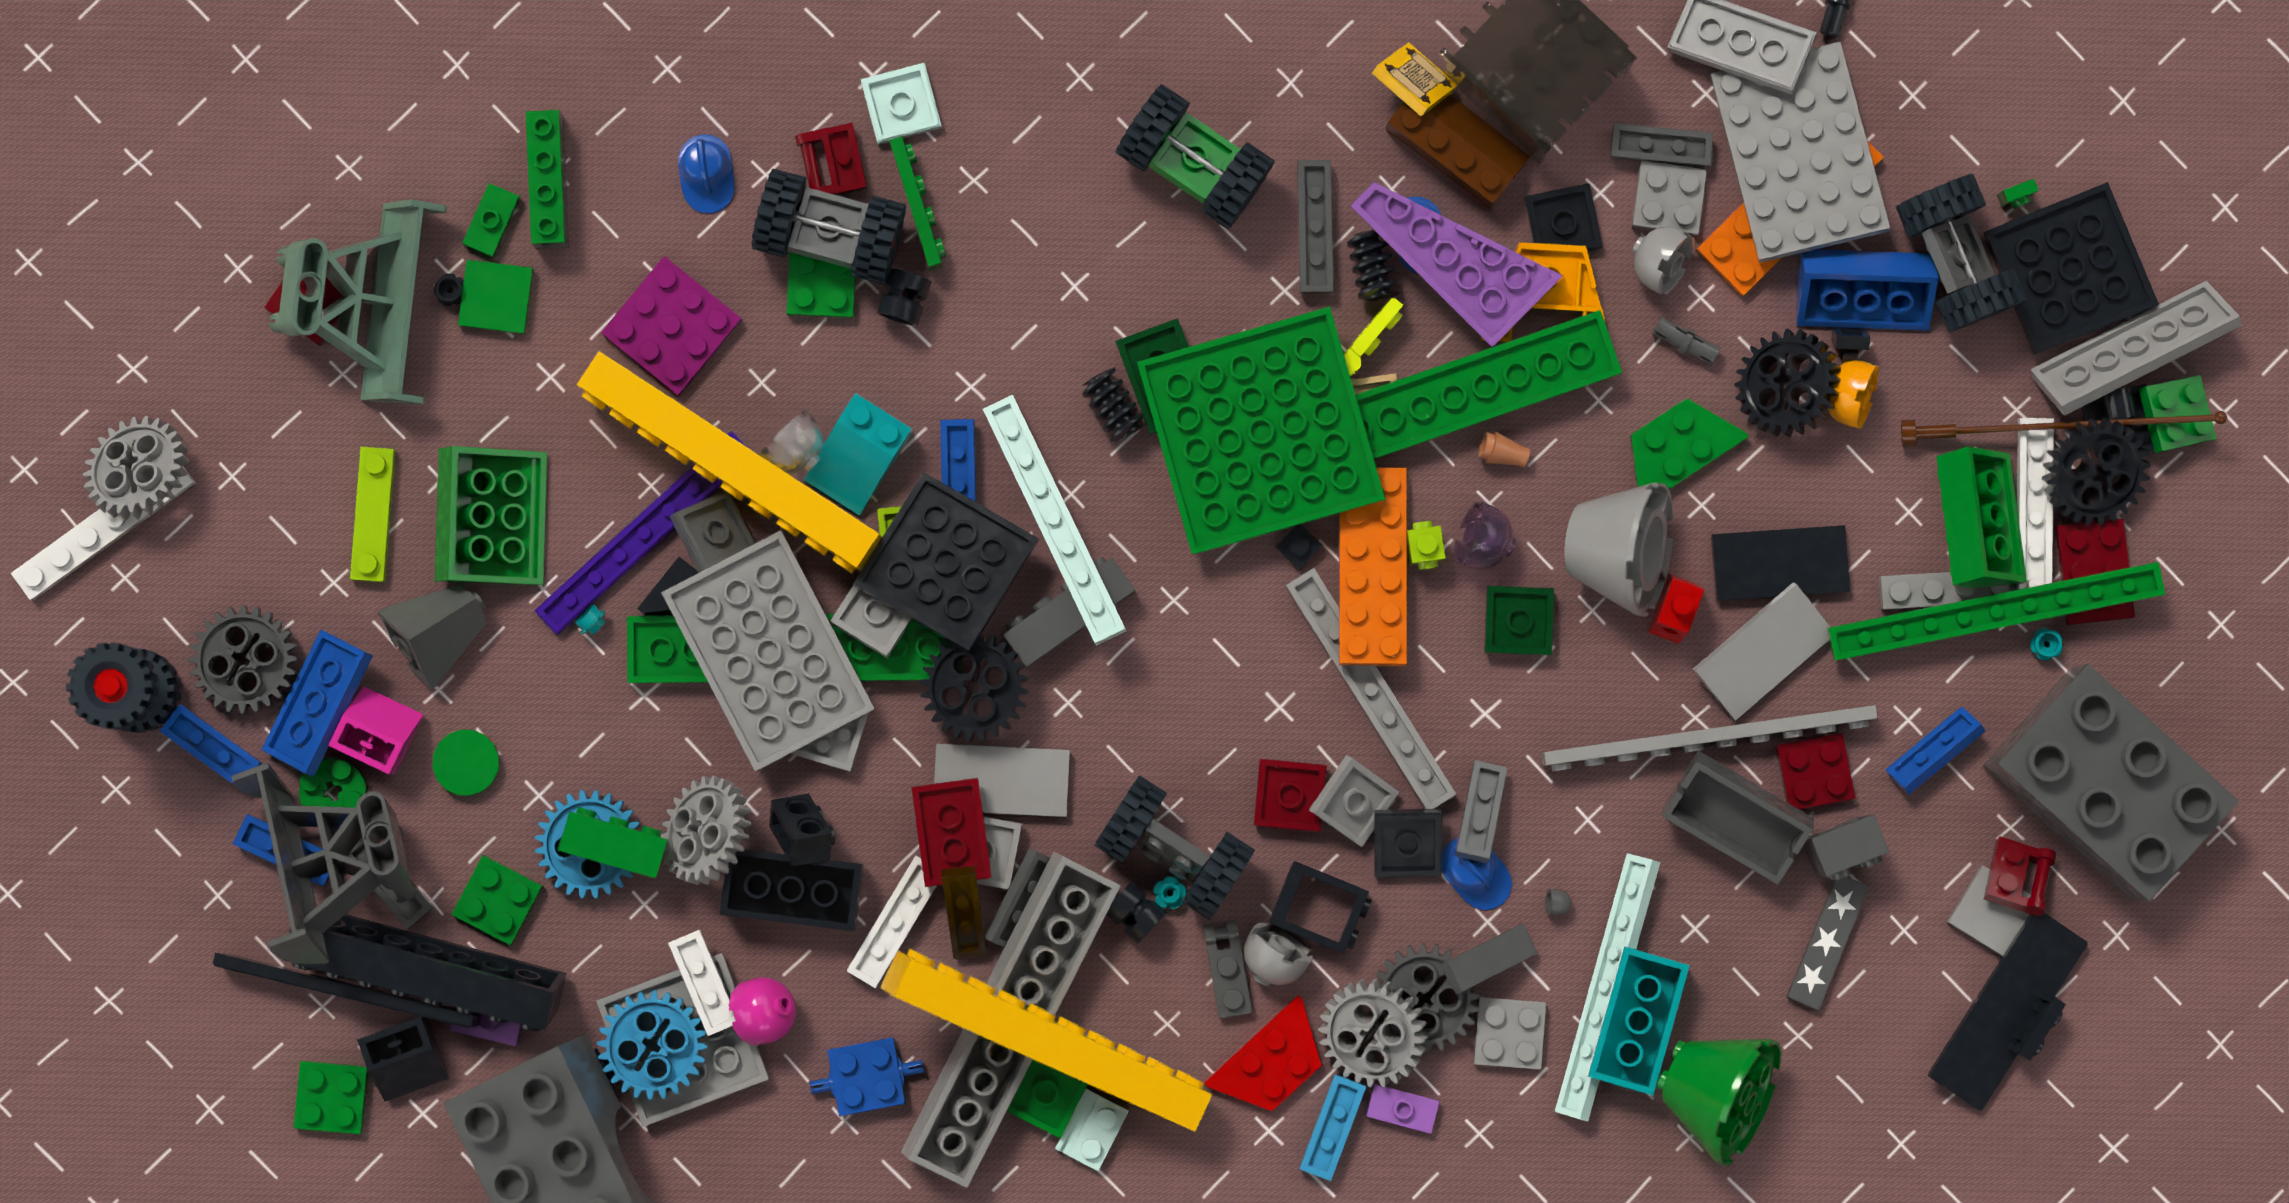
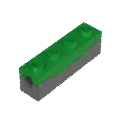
(547, 179)

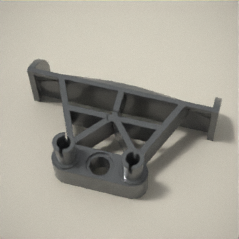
(370, 819)

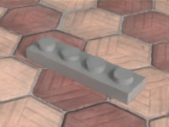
(1928, 591)

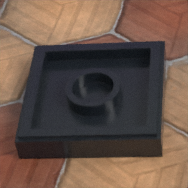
(1564, 217)
(1408, 843)

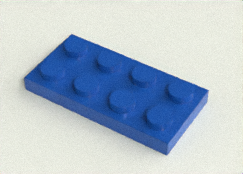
(317, 702)

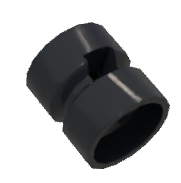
(900, 308)
(1135, 912)

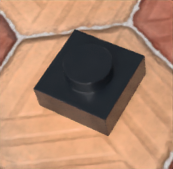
(1299, 546)

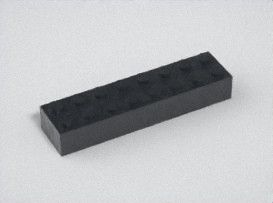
(441, 972)

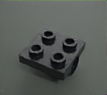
(2120, 404)

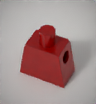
(1676, 609)

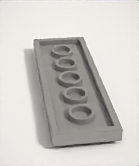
(2135, 347)

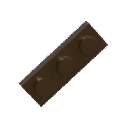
(964, 912)

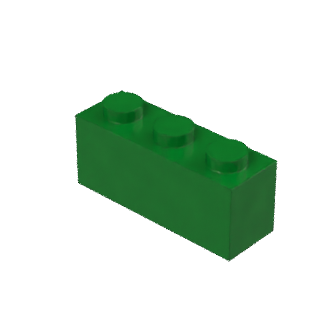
(613, 842)

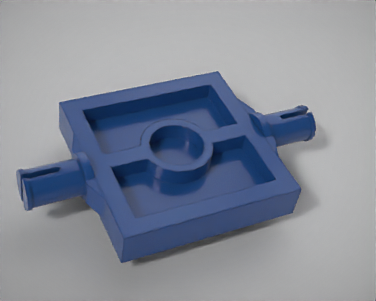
(866, 1077)

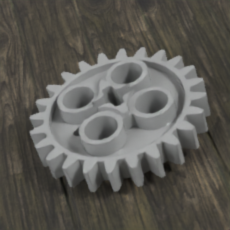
(136, 468)
(705, 830)
(1399, 1051)

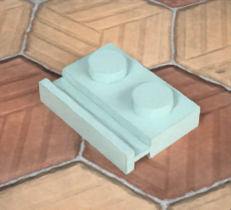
(1092, 1129)

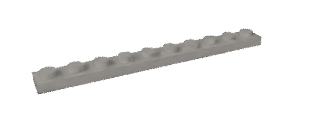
(1723, 736)

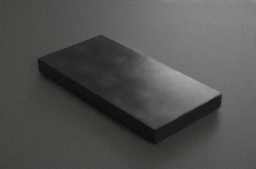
(1771, 560)

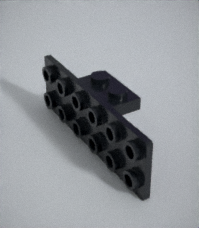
(2010, 1011)

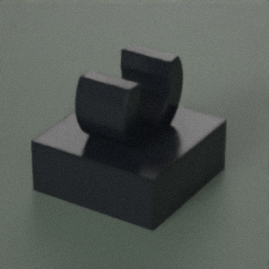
(1850, 342)

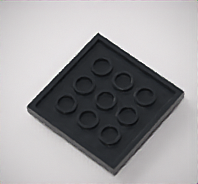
(2072, 267)
(946, 562)

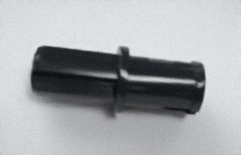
(1834, 17)

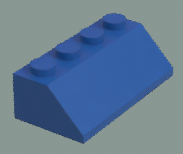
(1866, 289)

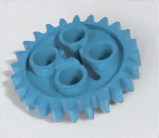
(571, 868)
(626, 1028)

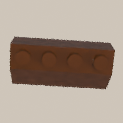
(1461, 147)

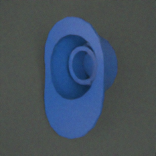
(706, 173)
(1477, 882)

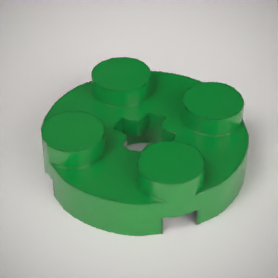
(340, 774)

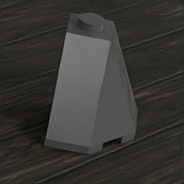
(434, 630)

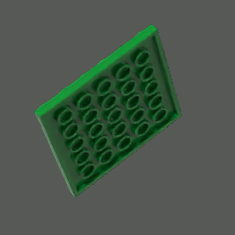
(1261, 430)

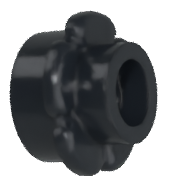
(441, 289)

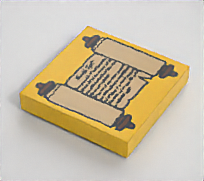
(1414, 79)

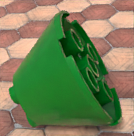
(1721, 1091)

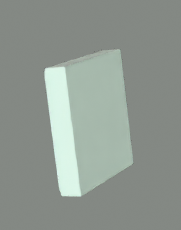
(901, 103)

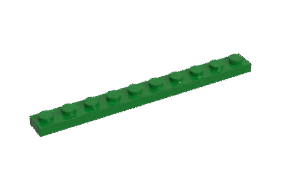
(1996, 611)

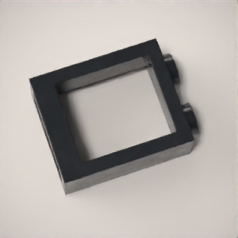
(1287, 895)

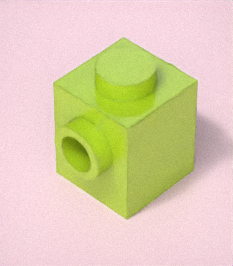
(1425, 545)

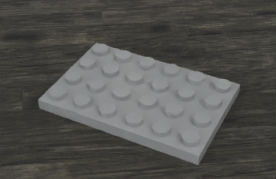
(1801, 158)
(767, 650)

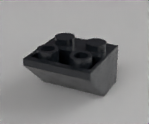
(403, 1058)

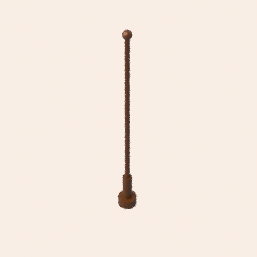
(1911, 432)

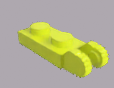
(1368, 339)

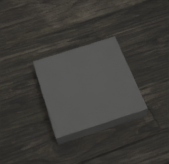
(712, 530)

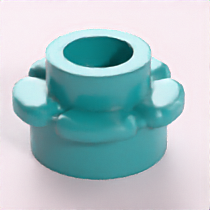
(591, 620)
(2055, 644)
(1169, 883)

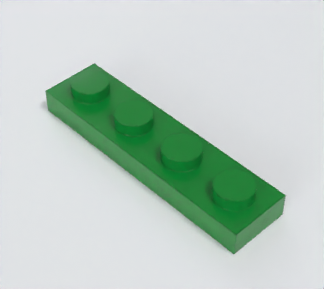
(914, 189)

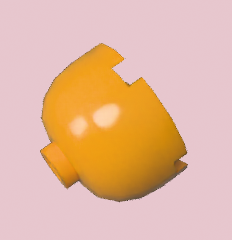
(1854, 390)

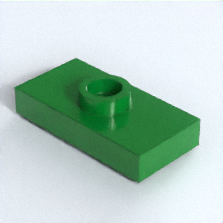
(491, 220)

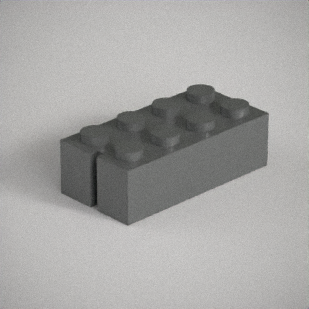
(1738, 817)

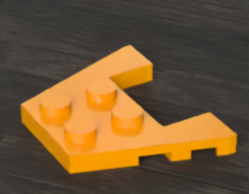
(1576, 287)

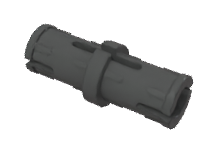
(1686, 340)

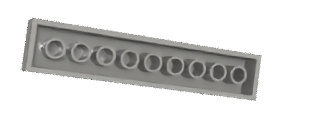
(1036, 969)

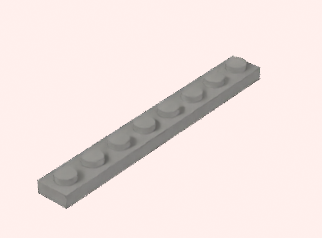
(1373, 695)

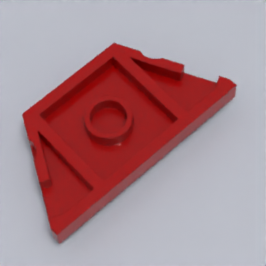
(1271, 1061)

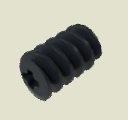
(1371, 266)
(1112, 406)

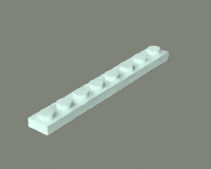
(1054, 520)
(1621, 930)

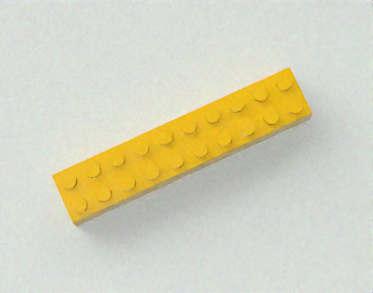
(726, 459)
(1039, 1037)

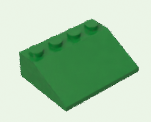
(490, 516)

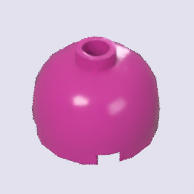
(762, 1010)

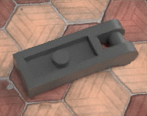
(1227, 970)

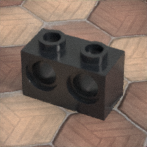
(801, 829)

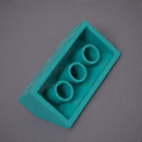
(1638, 1020)

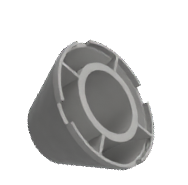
(1622, 545)

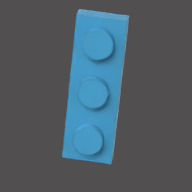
(1332, 1127)

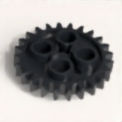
(1760, 385)
(2123, 458)
(1002, 697)

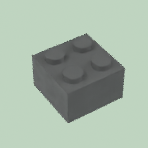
(1845, 846)

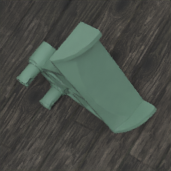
(390, 301)

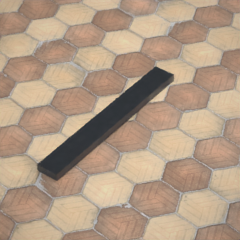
(345, 990)

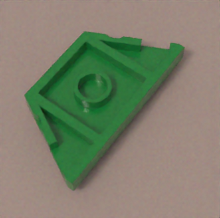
(1681, 443)

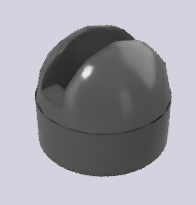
(1557, 902)

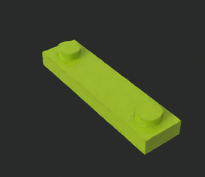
(372, 514)

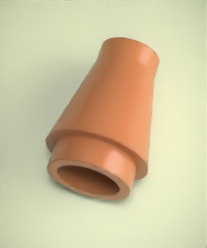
(1501, 450)

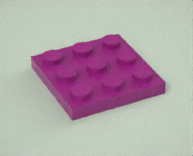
(671, 326)

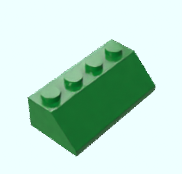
(1981, 518)

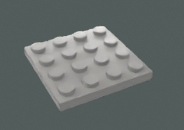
(728, 1060)

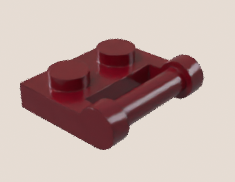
(841, 156)
(2009, 872)

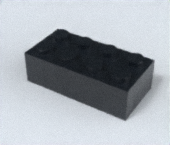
(806, 894)

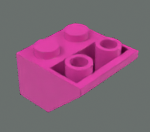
(376, 730)

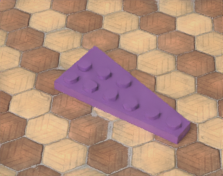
(1470, 272)

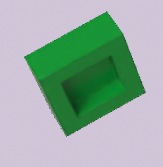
(2018, 195)

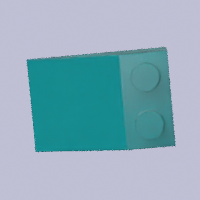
(858, 454)

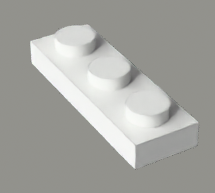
(703, 981)

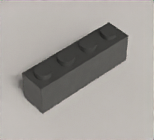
(1059, 617)

